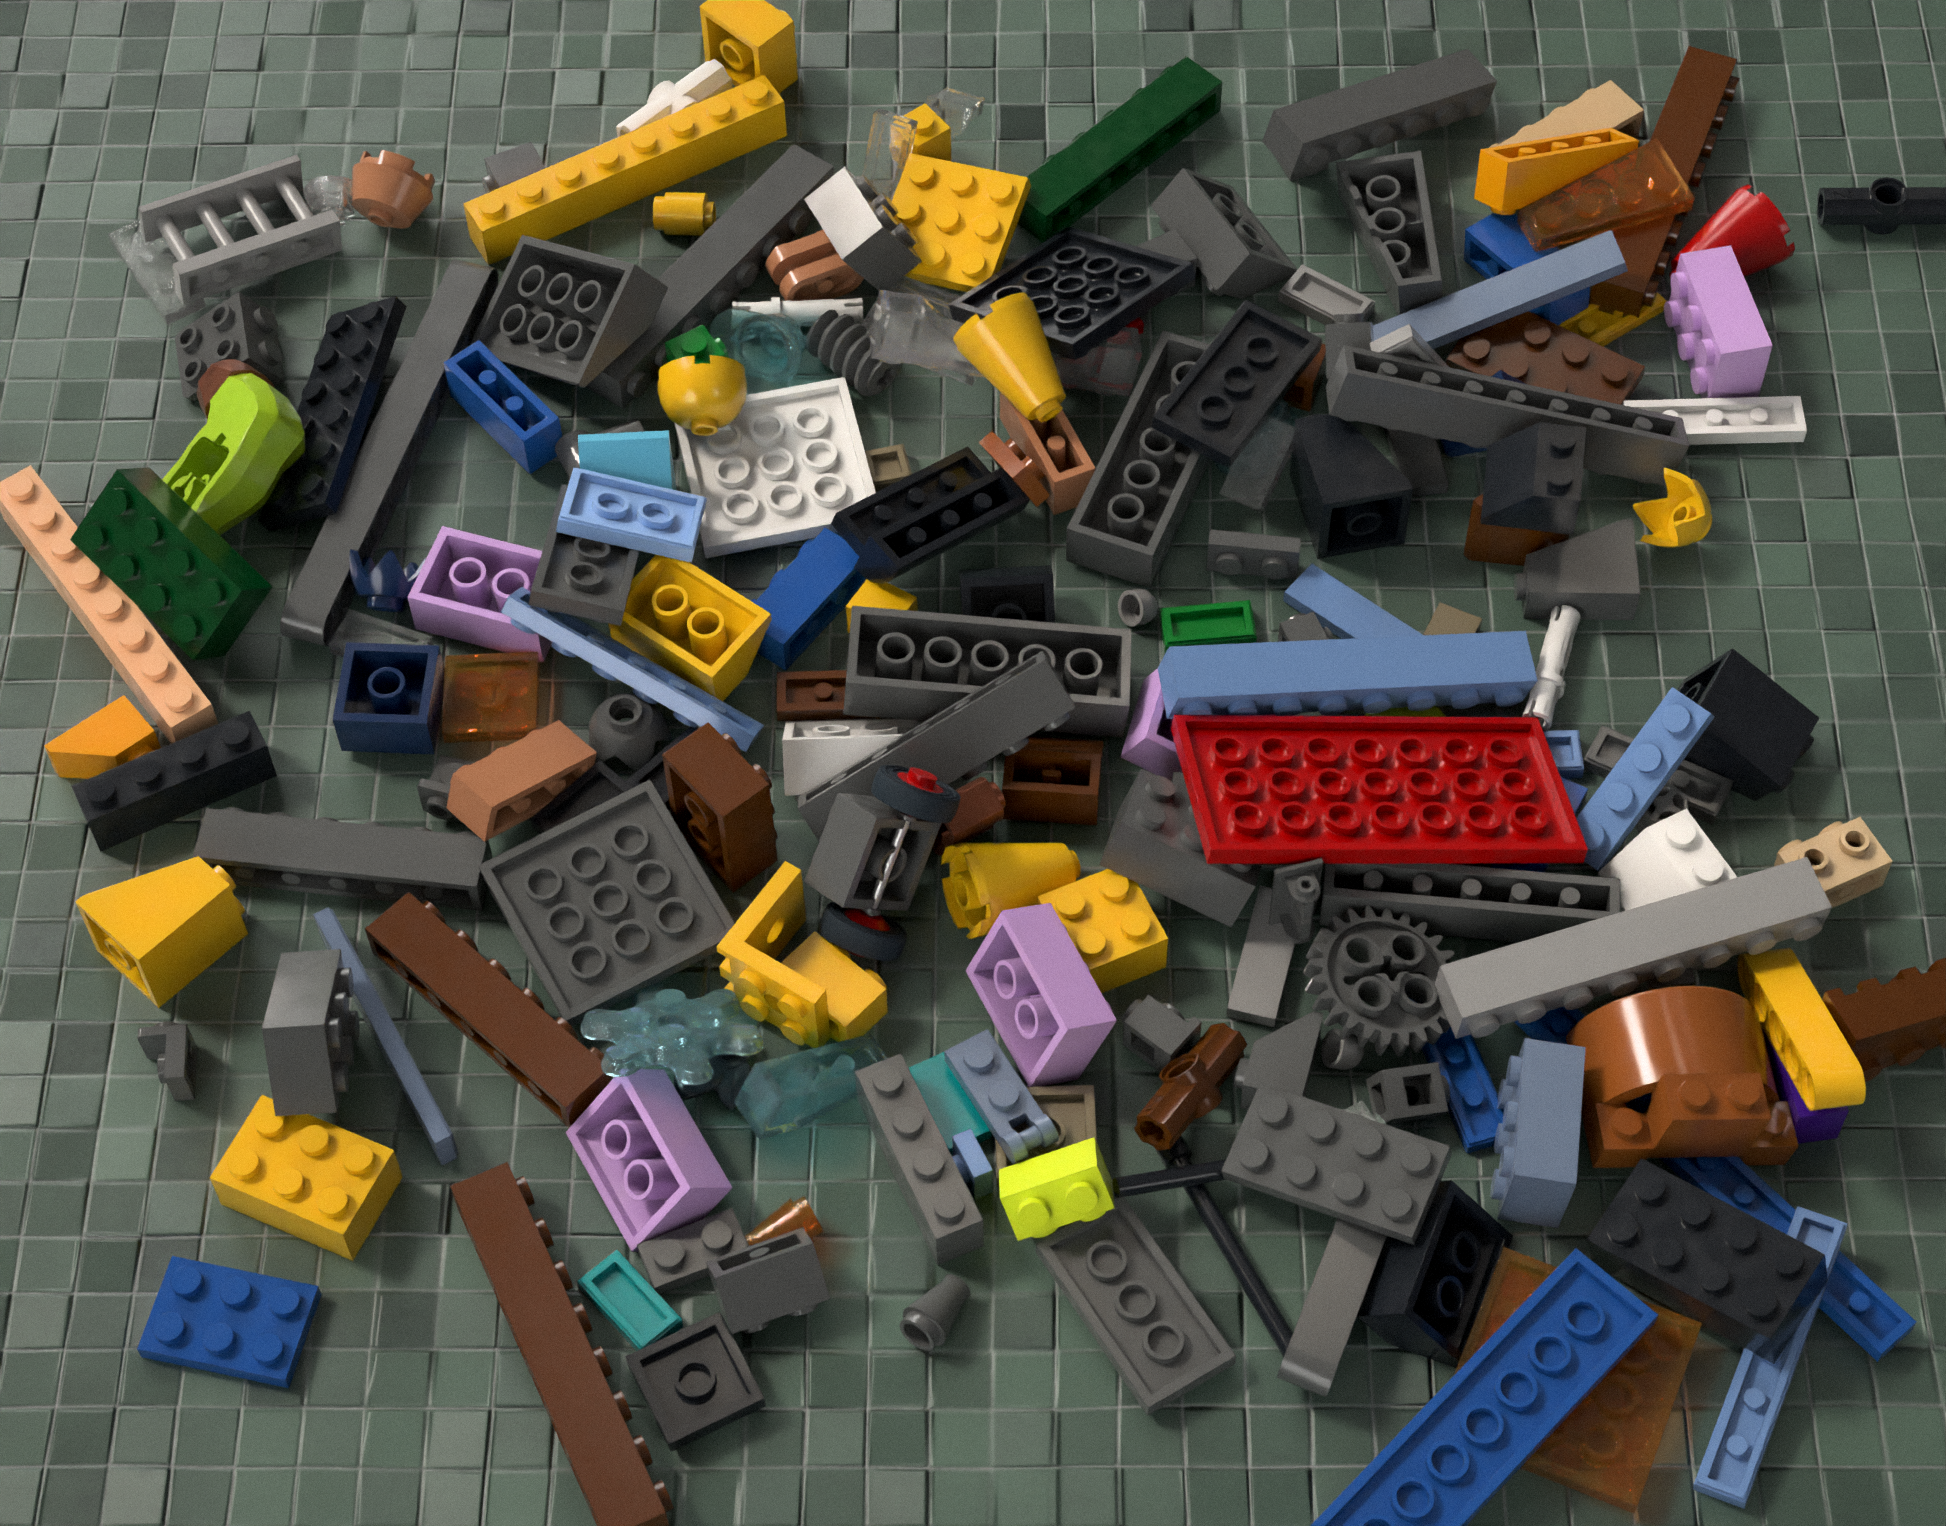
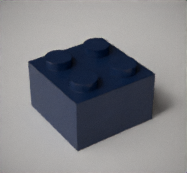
(389, 698)

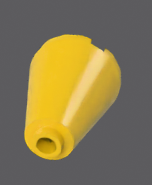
(1014, 356)
(1001, 878)

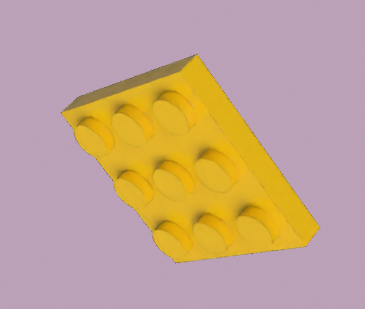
(959, 219)

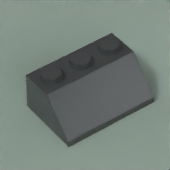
(1223, 234)

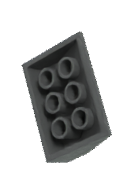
(567, 311)

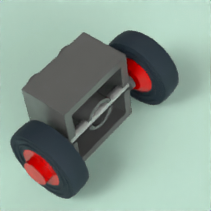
(876, 857)

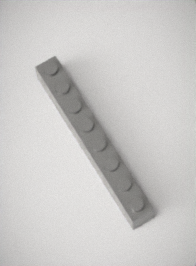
(1631, 948)

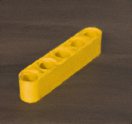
(1801, 1030)

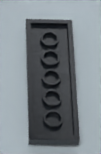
(335, 411)

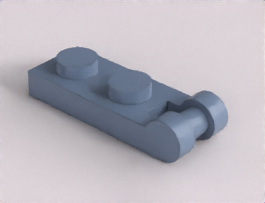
(1000, 1096)

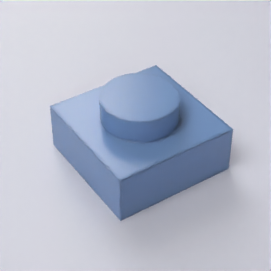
(972, 1164)

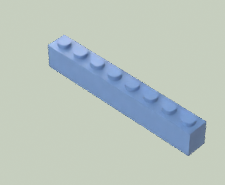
(1347, 674)

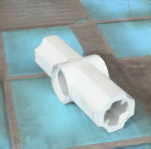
(670, 98)

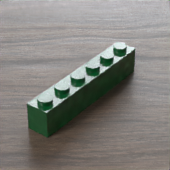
(1119, 147)

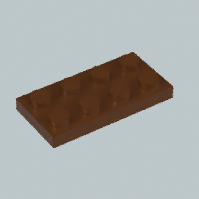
(1548, 358)

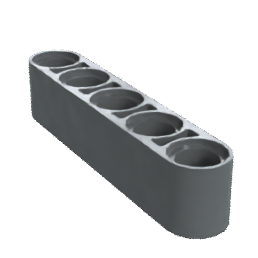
(1331, 1307)

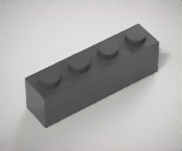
(919, 1159)

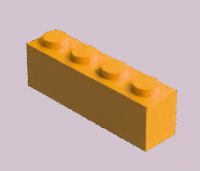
(1530, 170)

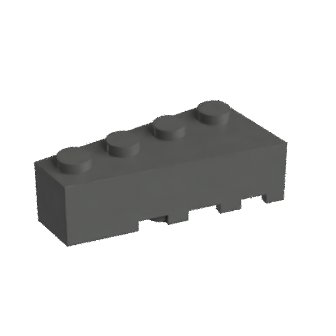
(1395, 224)

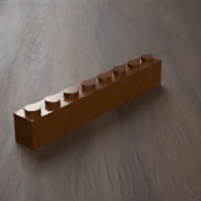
(1685, 132)
(557, 1352)

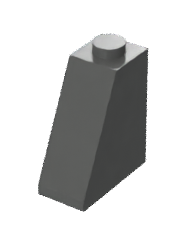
(1586, 572)

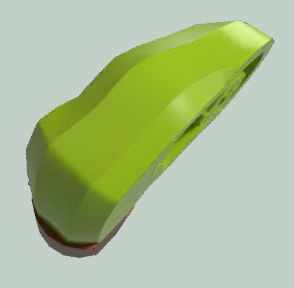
(241, 449)

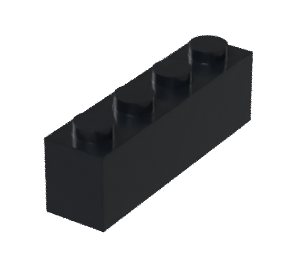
(174, 780)

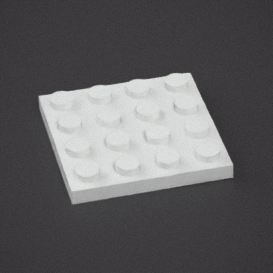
(778, 468)

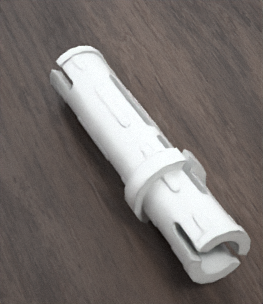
(806, 311)
(1552, 665)

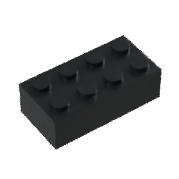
(1708, 1260)

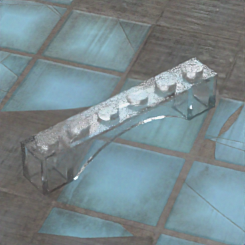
(915, 333)

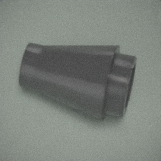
(933, 1314)

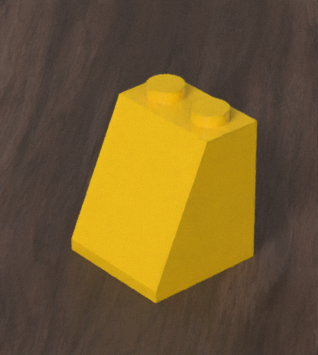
(165, 925)

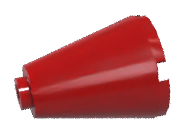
(1751, 228)

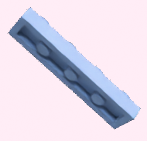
(1640, 775)

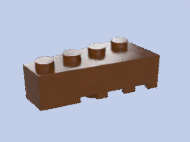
(1892, 1019)

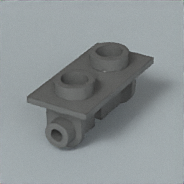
(1296, 899)

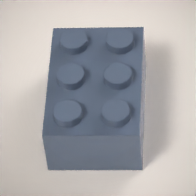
(1539, 1132)

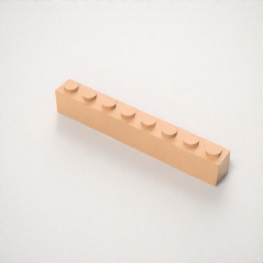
(104, 609)

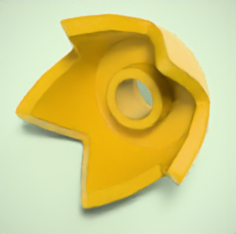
(1680, 517)

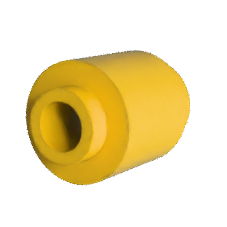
(683, 213)

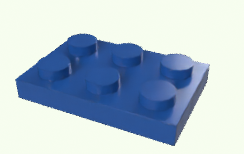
(229, 1321)

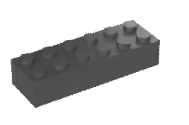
(1141, 478)
(926, 661)

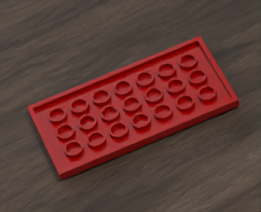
(1375, 790)

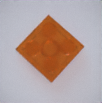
(490, 696)

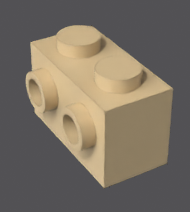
(1844, 859)

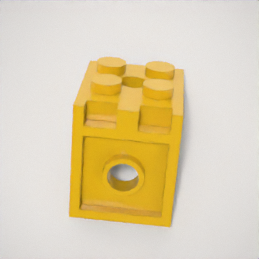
(759, 981)

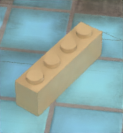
(1594, 110)

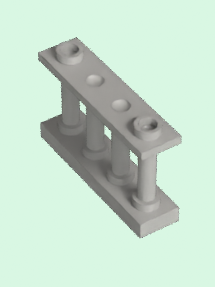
(249, 258)

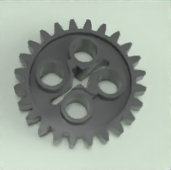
(1379, 980)

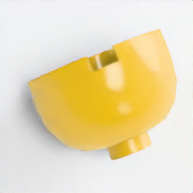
(703, 393)

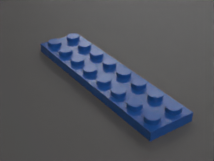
(1499, 1404)

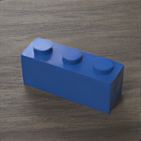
(1500, 245)
(503, 406)
(808, 596)

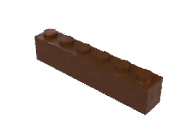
(488, 1007)

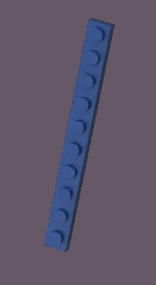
(1849, 1296)

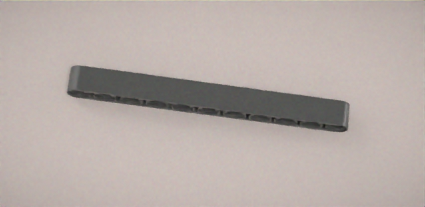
(388, 454)

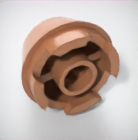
(390, 190)

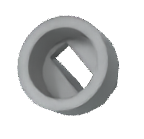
(1137, 607)
(1340, 1053)

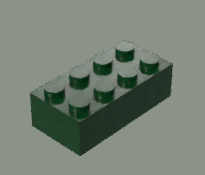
(171, 563)

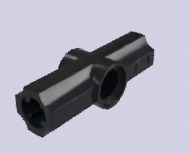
(1882, 206)

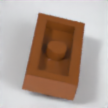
(1017, 466)

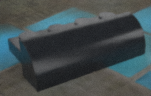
(927, 515)

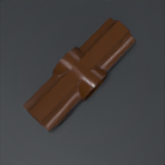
(1190, 1086)

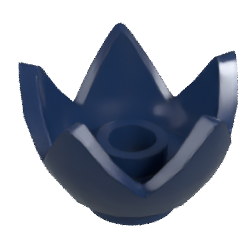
(386, 583)

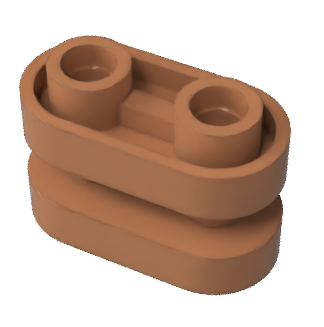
(811, 269)

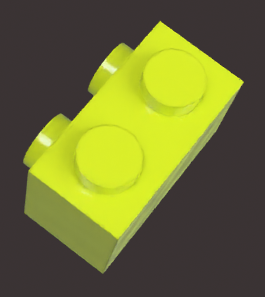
(1056, 1189)

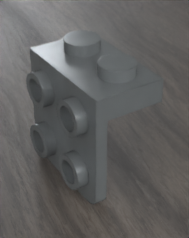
(229, 331)

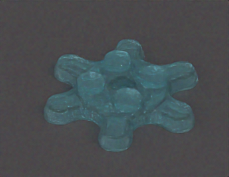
(671, 1033)

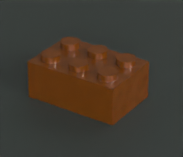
(721, 805)

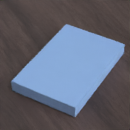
(631, 514)

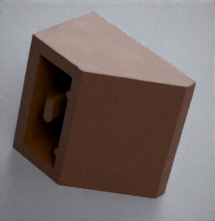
(1054, 781)

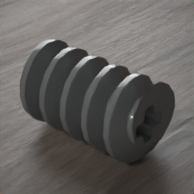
(848, 353)

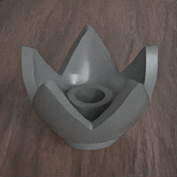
(629, 740)

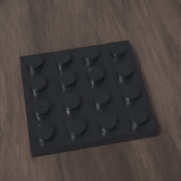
(1081, 288)

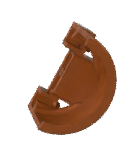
(1705, 1073)

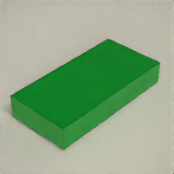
(1208, 624)

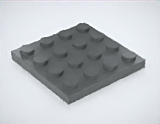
(608, 902)

